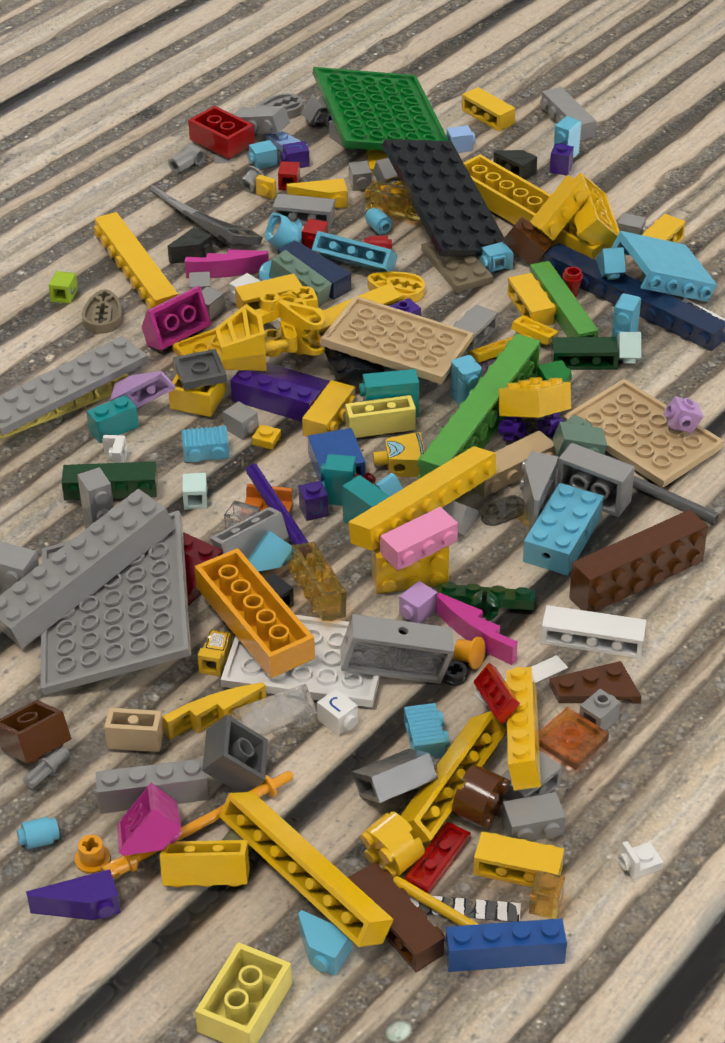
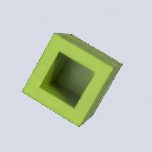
(63, 287)

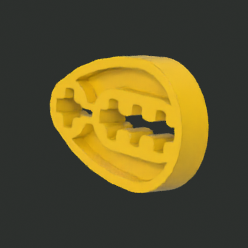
(405, 283)

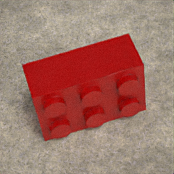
(221, 132)

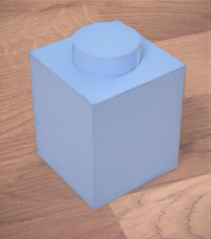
(461, 138)

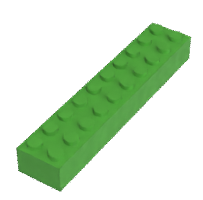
(479, 414)

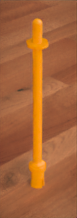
(130, 862)

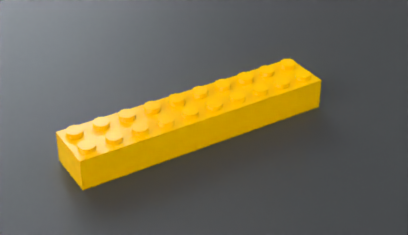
(517, 198)

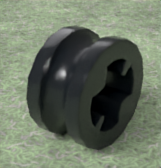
(459, 678)

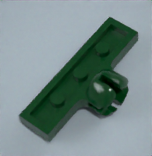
(489, 598)

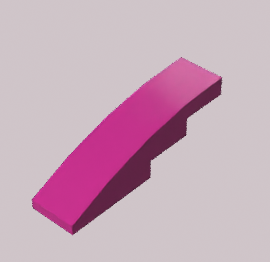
(227, 265)
(469, 624)

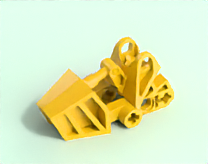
(247, 344)

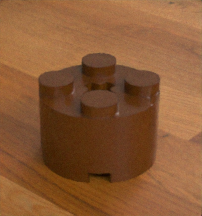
(480, 797)

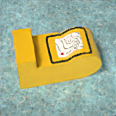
(216, 650)

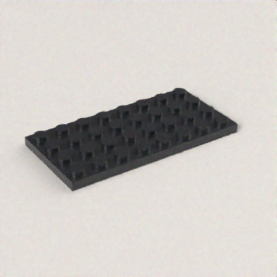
(443, 196)

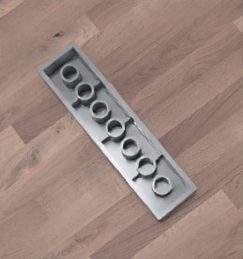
(82, 567)

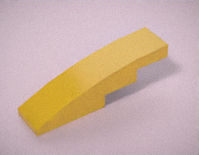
(210, 709)

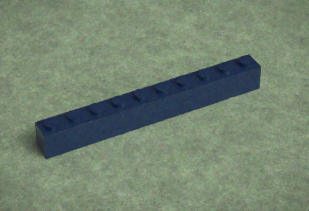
(655, 306)

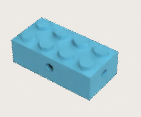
(563, 528)

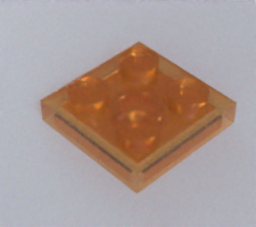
(572, 738)

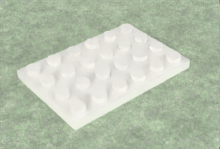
(320, 674)

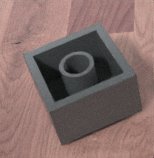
(235, 754)

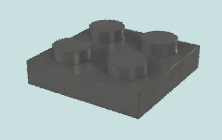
(200, 369)

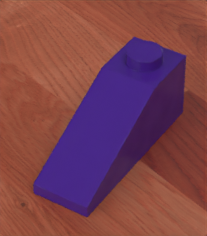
(78, 898)

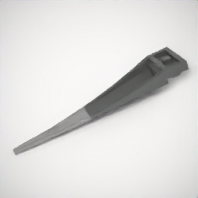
(223, 231)

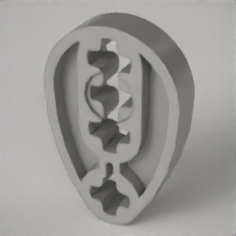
(292, 103)

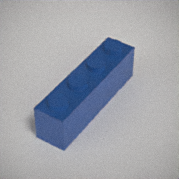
(505, 945)

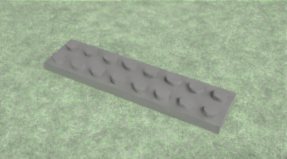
(68, 382)

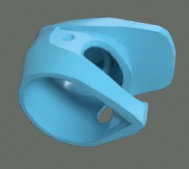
(286, 232)

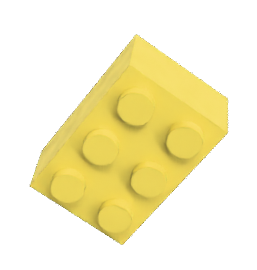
(243, 996)

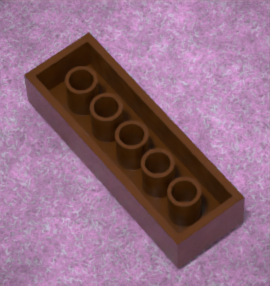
(638, 562)

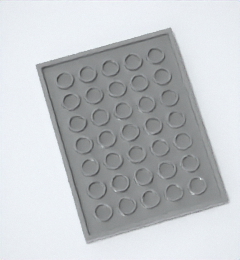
(124, 624)

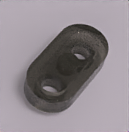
(502, 510)

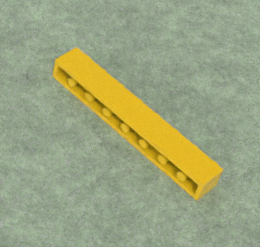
(133, 260)
(423, 496)
(306, 869)

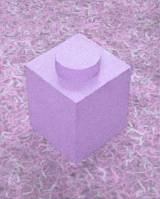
(418, 602)

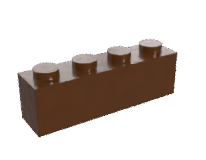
(411, 930)

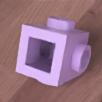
(683, 414)

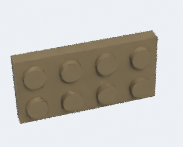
(459, 271)

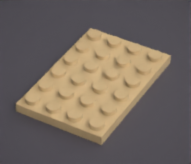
(396, 339)
(641, 435)

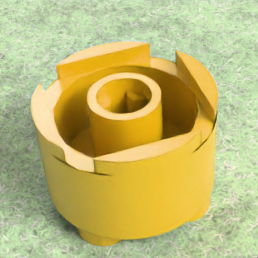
(392, 844)

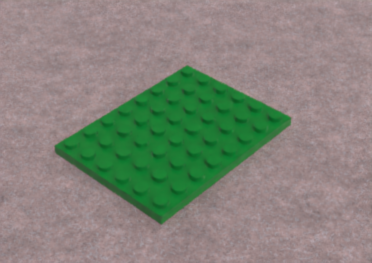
(377, 107)

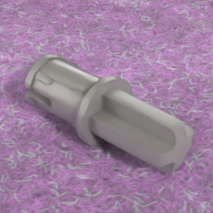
(46, 766)

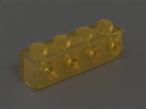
(390, 199)
(318, 581)

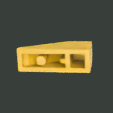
(329, 189)

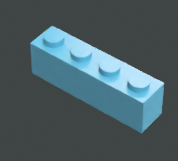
(354, 252)

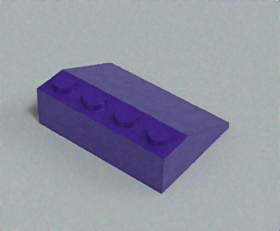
(277, 390)

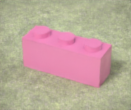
(418, 538)

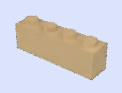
(510, 461)

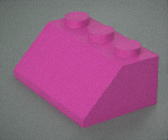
(175, 319)
(149, 823)

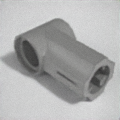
(190, 155)

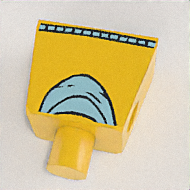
(401, 455)

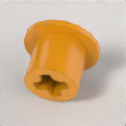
(470, 651)
(91, 854)

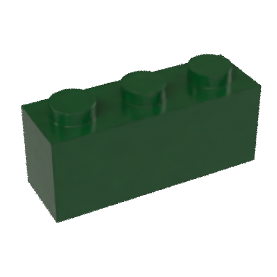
(586, 352)

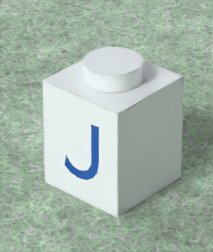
(337, 712)

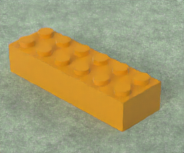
(255, 613)

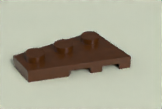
(581, 685)

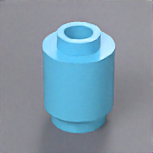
(378, 221)
(38, 832)

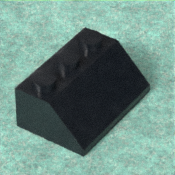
(349, 368)

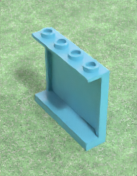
(667, 266)

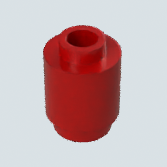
(379, 240)

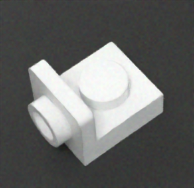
(115, 447)
(639, 859)

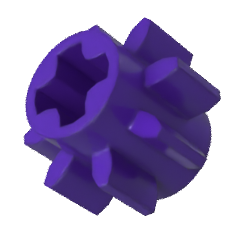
(549, 424)
(512, 428)

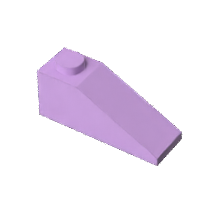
(143, 387)

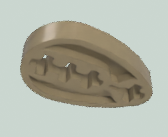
(95, 306)

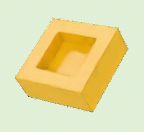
(266, 187)
(266, 436)

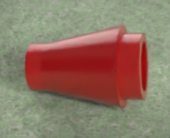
(573, 279)

